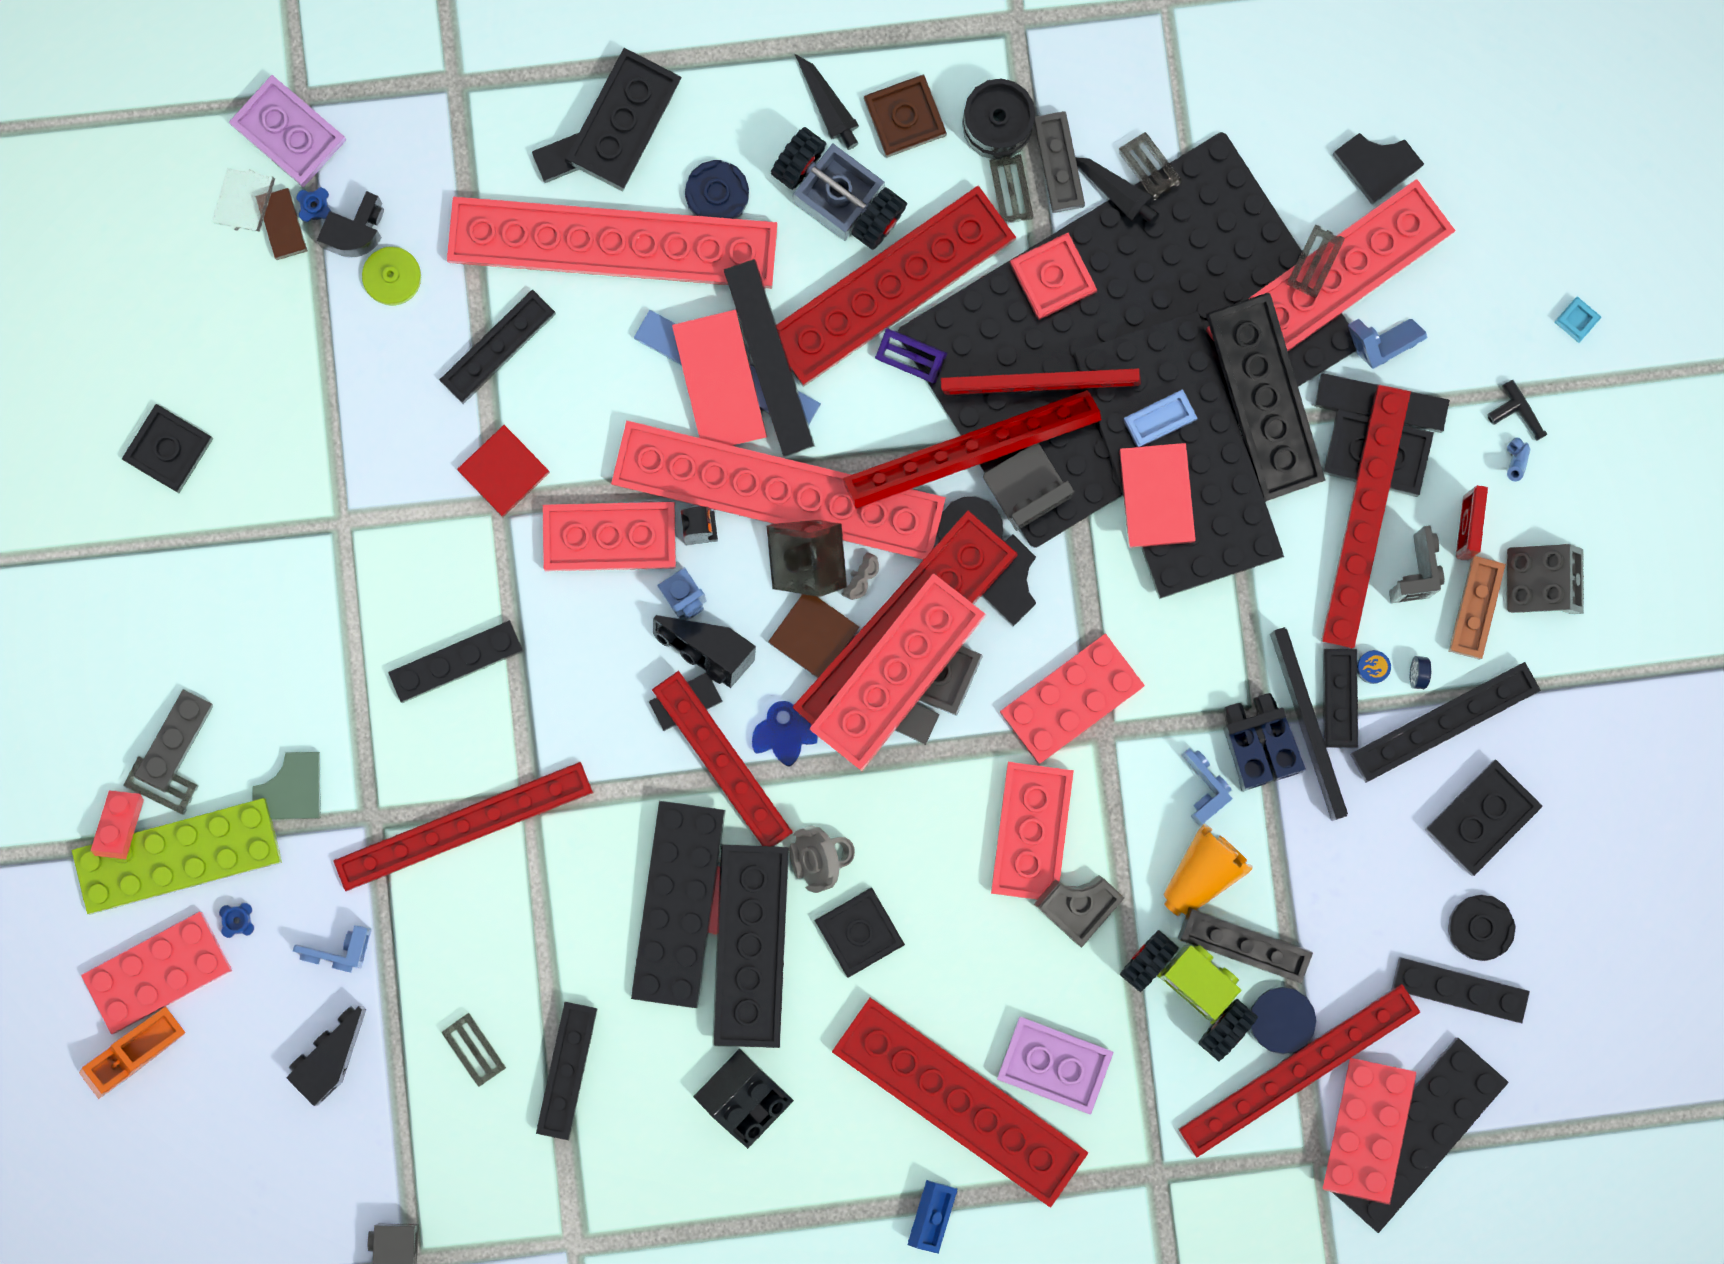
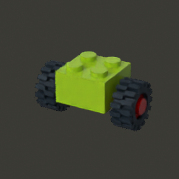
(1197, 982)

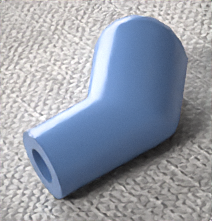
(1520, 459)

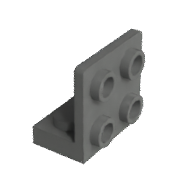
(1027, 486)
(1430, 575)
(1545, 579)

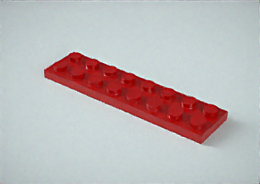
(893, 284)
(965, 559)
(960, 1102)

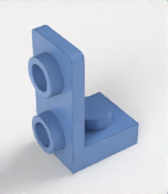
(1379, 349)
(683, 594)
(1207, 805)
(354, 943)

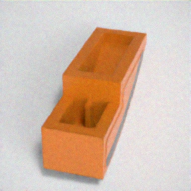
(131, 1052)

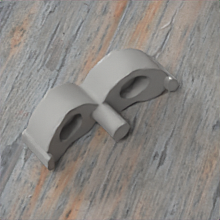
(859, 582)

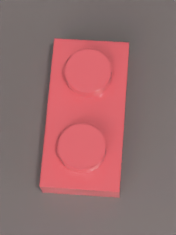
(117, 824)

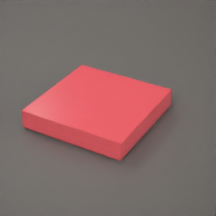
(1053, 276)

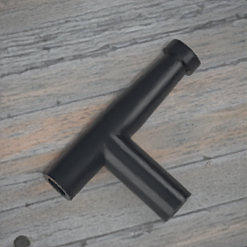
(1520, 404)

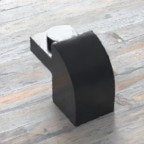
(354, 236)

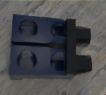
(1254, 735)

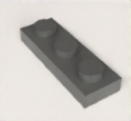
(1059, 162)
(173, 741)

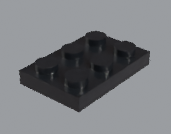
(1347, 446)
(1483, 817)

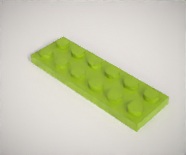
(180, 856)

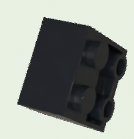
(743, 1098)

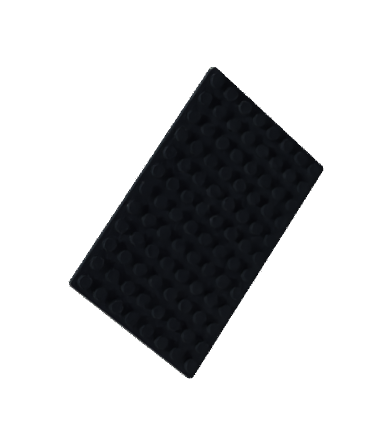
(1203, 253)

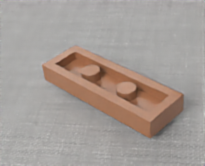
(1477, 607)

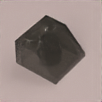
(807, 557)

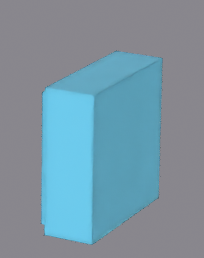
(1577, 319)

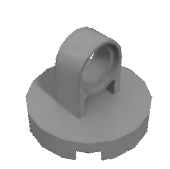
(816, 858)

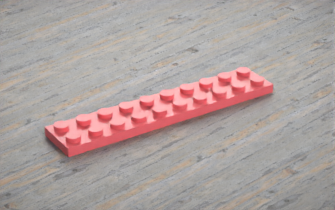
(607, 241)
(771, 489)

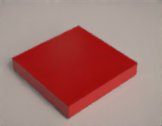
(503, 470)
(1471, 523)

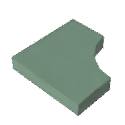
(295, 788)

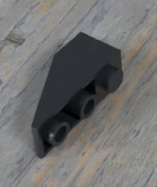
(712, 647)
(327, 1064)

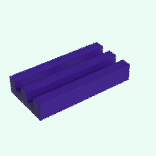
(935, 365)

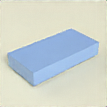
(1160, 419)

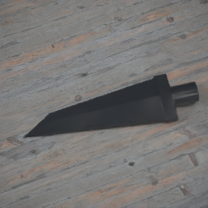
(833, 112)
(1125, 195)

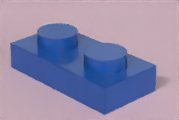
(932, 1216)

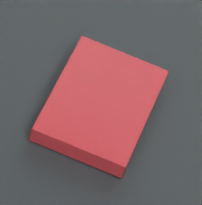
(1157, 495)

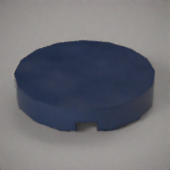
(717, 190)
(1284, 1020)

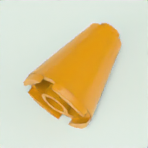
(1204, 872)

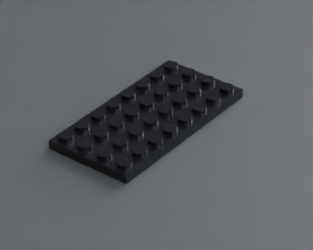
(1227, 501)

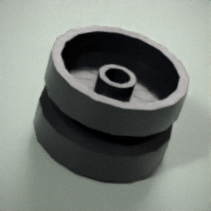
(1015, 115)

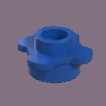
(315, 213)
(243, 913)

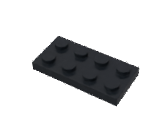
(623, 119)

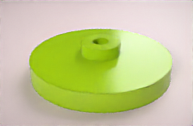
(391, 276)

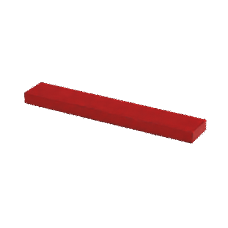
(1041, 381)
(722, 760)

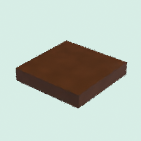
(905, 116)
(813, 634)

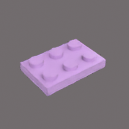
(287, 131)
(1055, 1065)

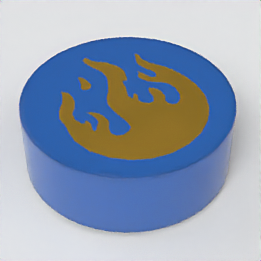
(1373, 667)

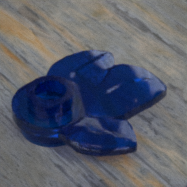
(783, 738)

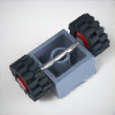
(838, 190)

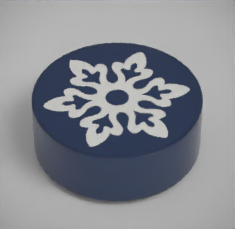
(1420, 672)

